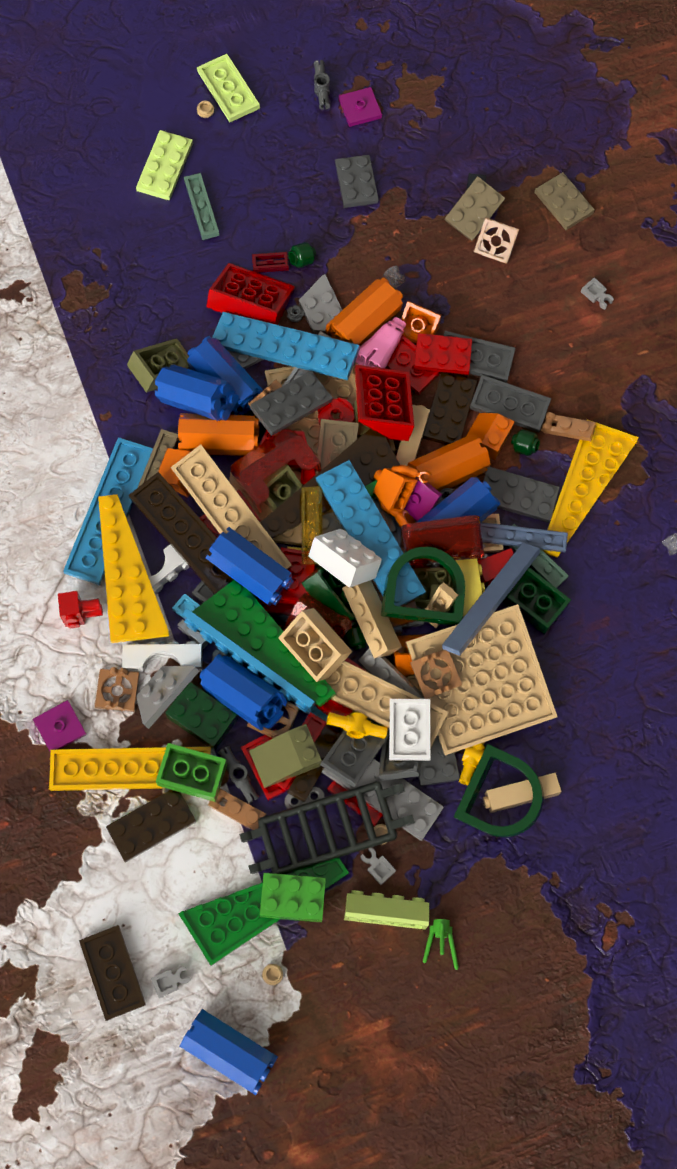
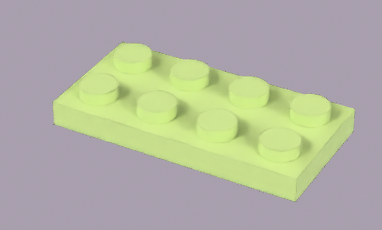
(228, 88)
(164, 165)

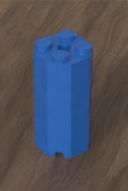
(214, 360)
(196, 392)
(467, 500)
(250, 567)
(243, 692)
(228, 1051)

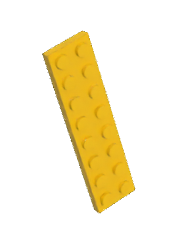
(107, 768)

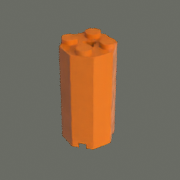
(366, 313)
(224, 437)
(454, 463)

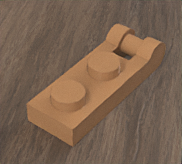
(568, 427)
(237, 810)

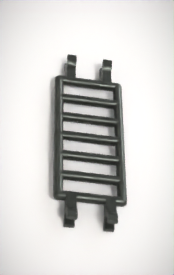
(320, 804)

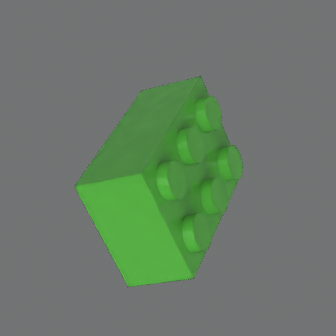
(191, 772)
(292, 897)

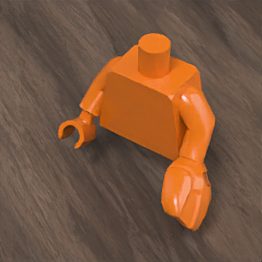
(395, 488)

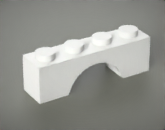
(170, 570)
(138, 656)

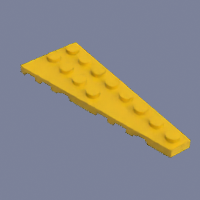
(588, 476)
(130, 596)

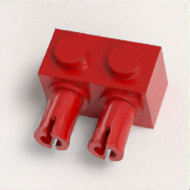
(75, 611)

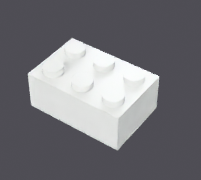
(345, 557)

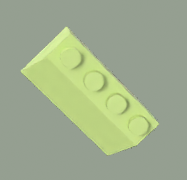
(387, 911)

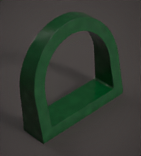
(430, 616)
(476, 782)

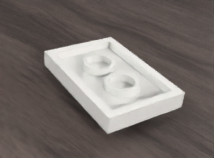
(409, 729)

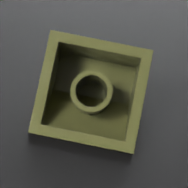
(281, 486)

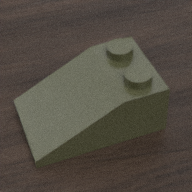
(149, 361)
(285, 756)

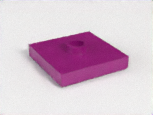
(360, 106)
(422, 500)
(59, 726)

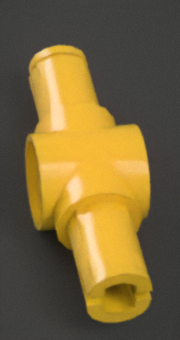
(357, 725)
(470, 761)

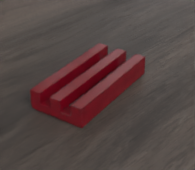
(270, 265)

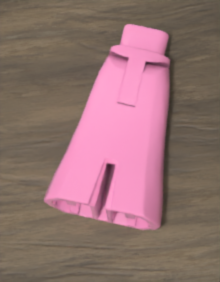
(380, 347)

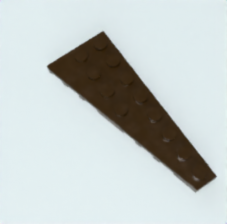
(366, 455)

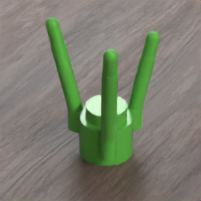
(441, 929)

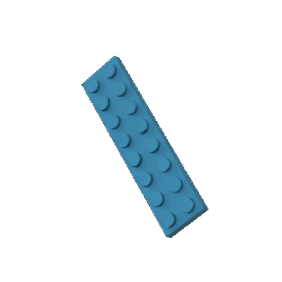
(286, 345)
(120, 478)
(365, 523)
(242, 657)

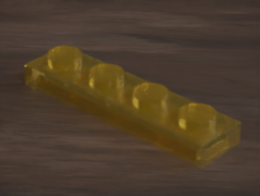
(311, 520)

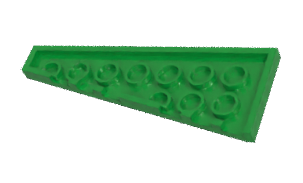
(248, 625)
(235, 919)

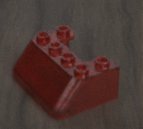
(269, 458)
(453, 535)

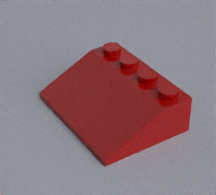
(249, 294)
(385, 401)

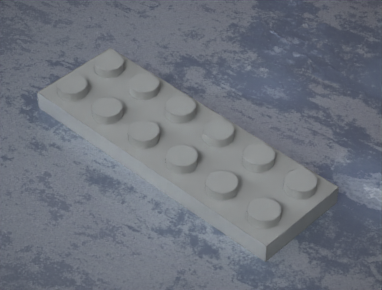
(411, 802)

